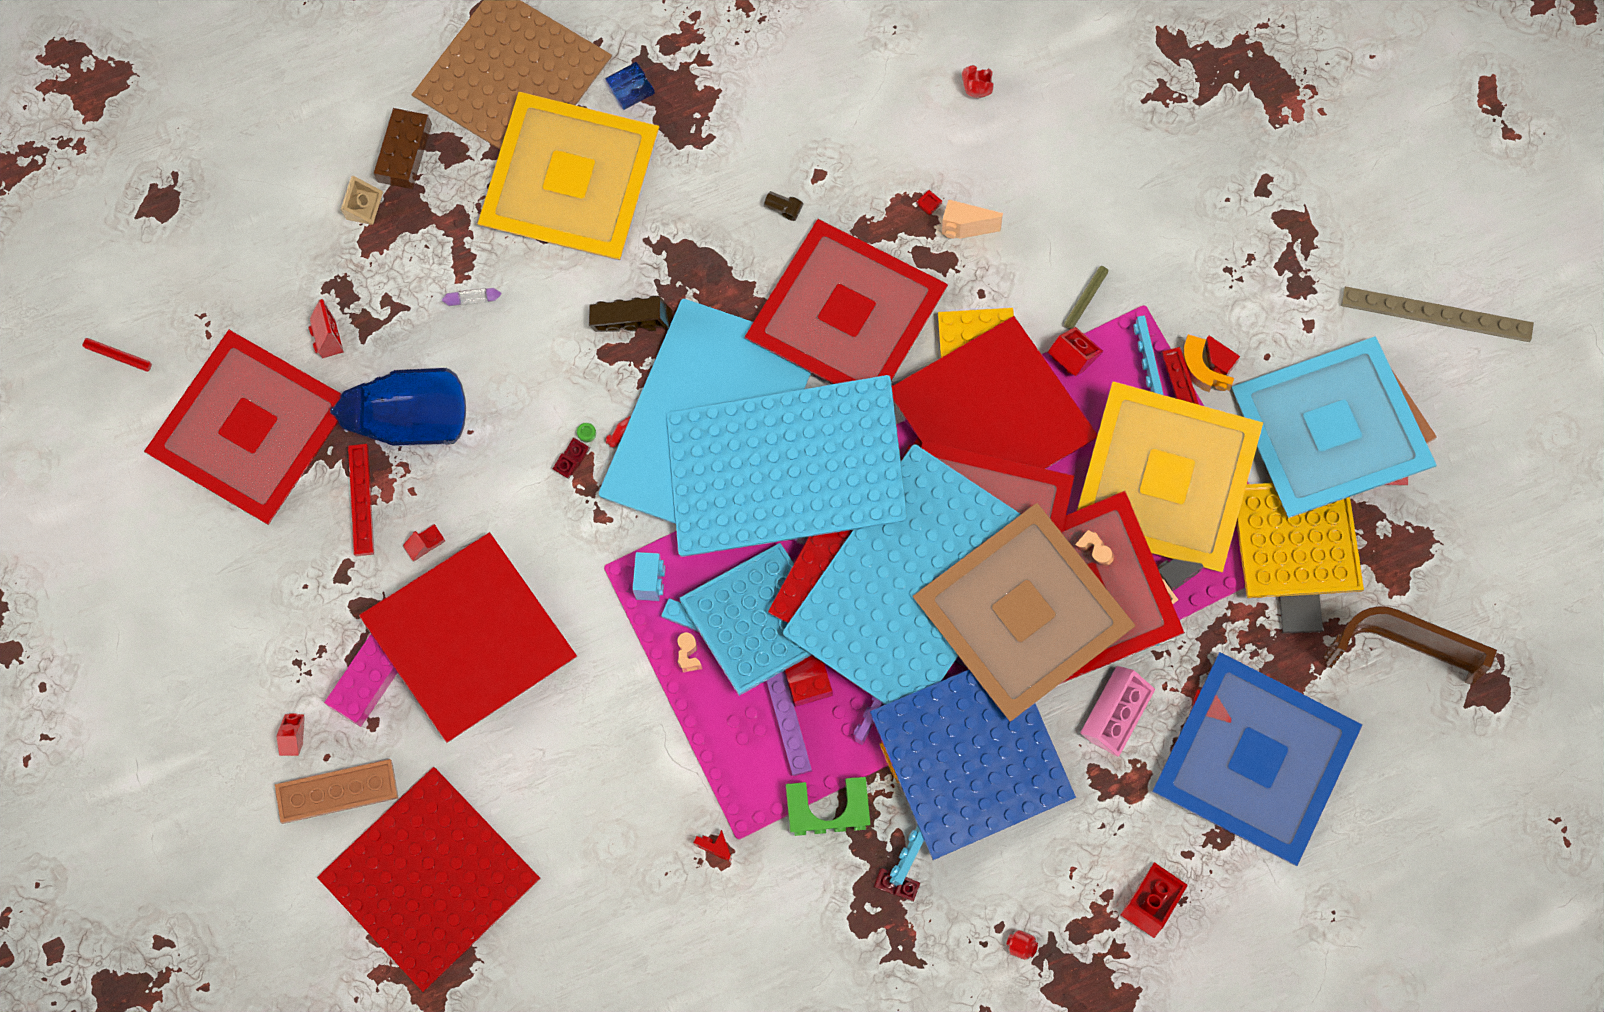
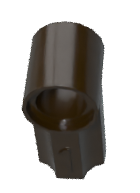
(788, 207)

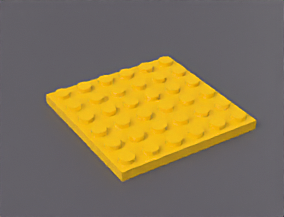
(1297, 553)

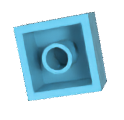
(647, 576)

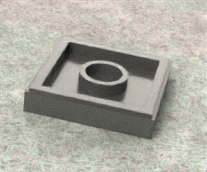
(1301, 614)

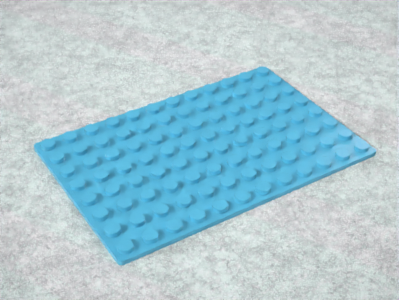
(697, 366)
(786, 466)
(863, 604)

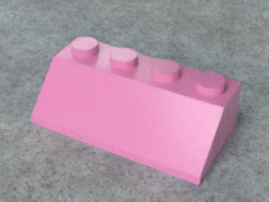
(1118, 710)

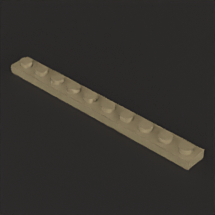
(1437, 314)

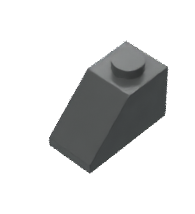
(1178, 572)

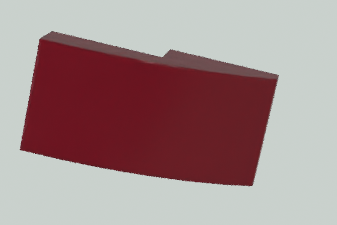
(571, 458)
(906, 891)

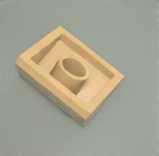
(361, 201)

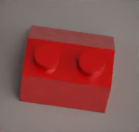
(1074, 351)

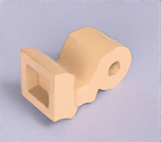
(1101, 553)
(688, 646)

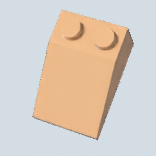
(968, 220)

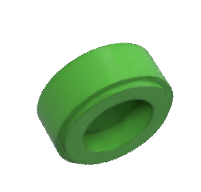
(586, 432)

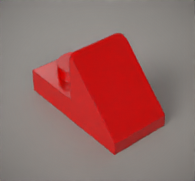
(422, 543)
(718, 849)

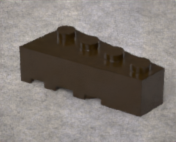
(630, 315)

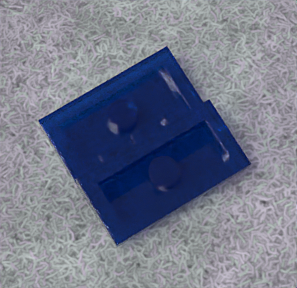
(630, 85)

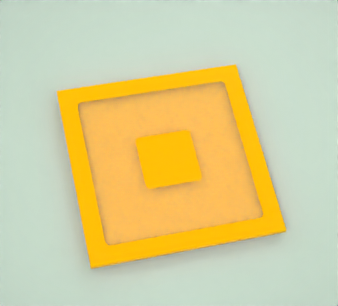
(568, 175)
(1179, 468)

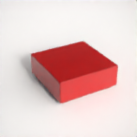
(929, 202)

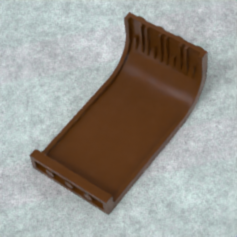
(1417, 635)

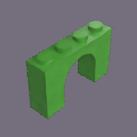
(855, 814)

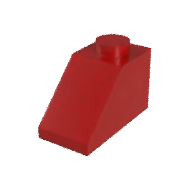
(1220, 357)

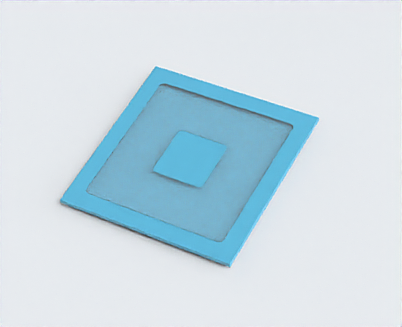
(1334, 427)

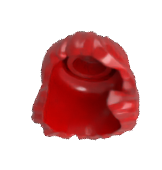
(976, 82)

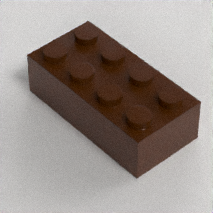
(402, 148)

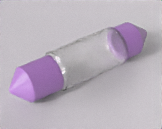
(472, 296)

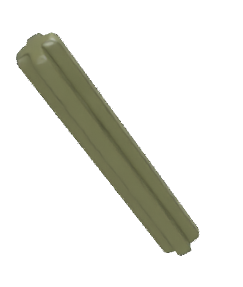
(1086, 297)

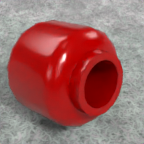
(1022, 945)

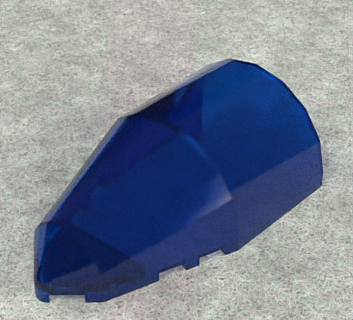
(406, 408)

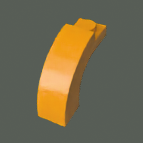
(1198, 371)

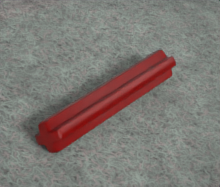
(117, 354)

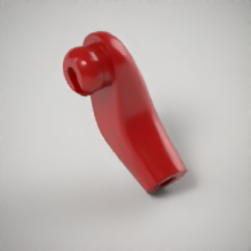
(614, 440)

